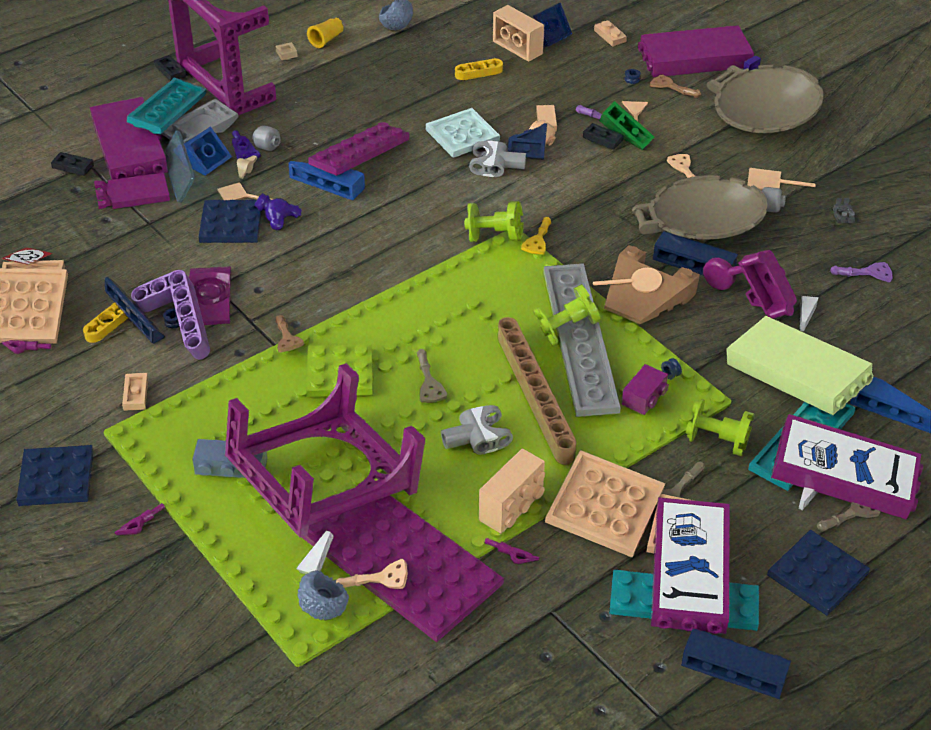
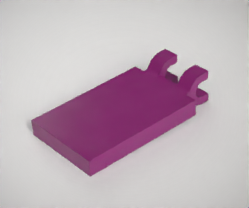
(132, 191)

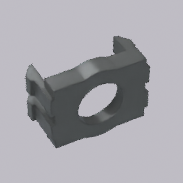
(845, 208)

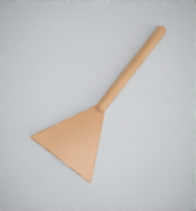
(635, 107)

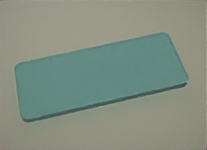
(179, 166)

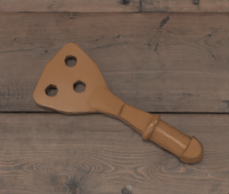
(664, 81)
(288, 341)

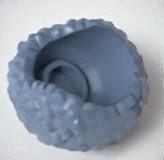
(396, 14)
(321, 596)

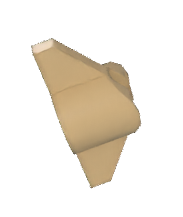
(245, 165)

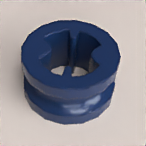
(632, 76)
(169, 322)
(671, 368)

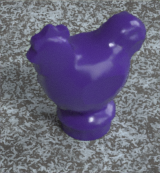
(276, 210)

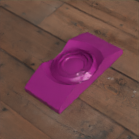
(213, 293)

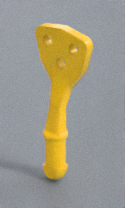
(536, 243)

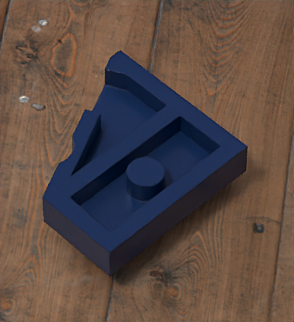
(530, 142)

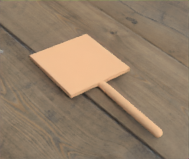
(768, 178)

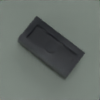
(170, 67)
(602, 136)
(72, 163)

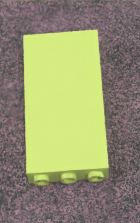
(800, 365)

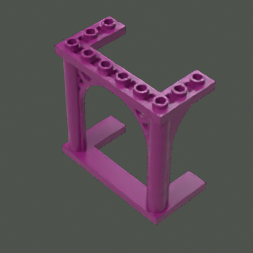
(227, 28)
(334, 412)

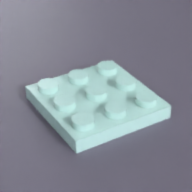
(461, 131)

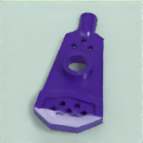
(243, 147)

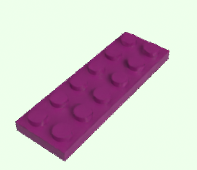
(359, 148)

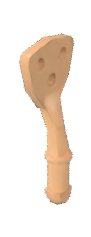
(681, 163)
(382, 577)

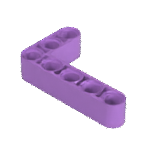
(179, 289)

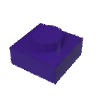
(752, 63)

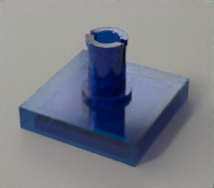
(555, 24)

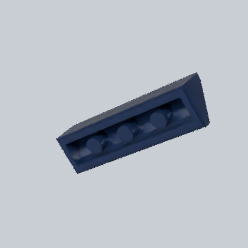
(134, 313)

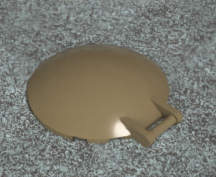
(766, 98)
(703, 208)

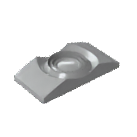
(193, 123)

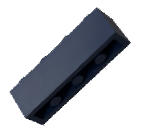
(688, 253)
(736, 663)

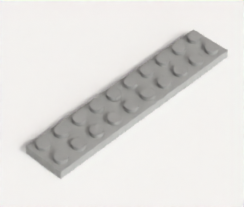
(581, 346)

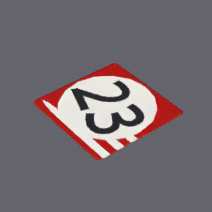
(26, 256)

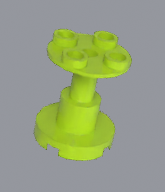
(501, 221)
(574, 311)
(728, 429)

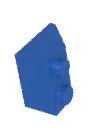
(206, 151)

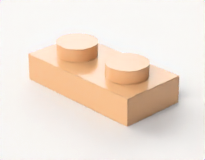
(610, 33)
(135, 391)

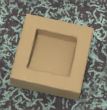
(286, 51)

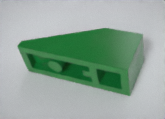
(620, 121)

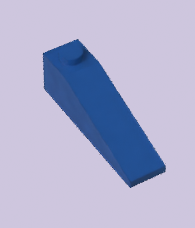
(347, 184)
(891, 403)

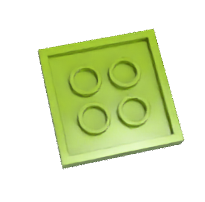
(324, 365)

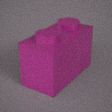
(645, 389)

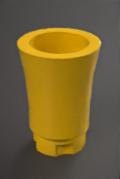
(324, 32)

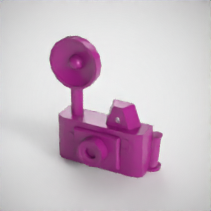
(765, 277)

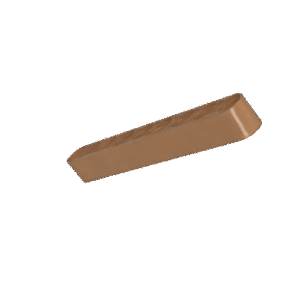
(537, 391)

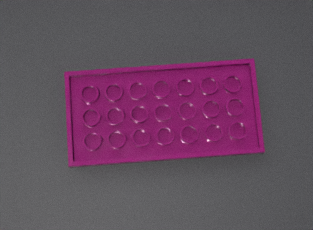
(442, 576)

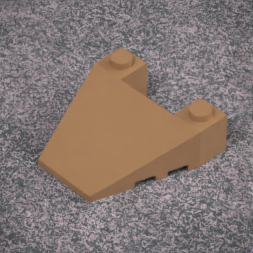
(640, 306)

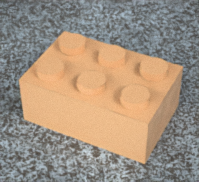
(518, 33)
(511, 491)

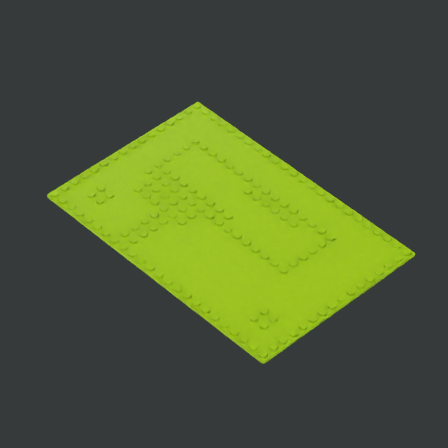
(455, 319)

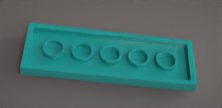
(166, 106)
(764, 461)
(633, 597)

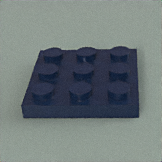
(230, 221)
(55, 475)
(818, 572)

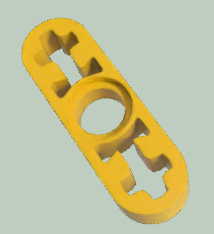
(470, 70)
(97, 329)

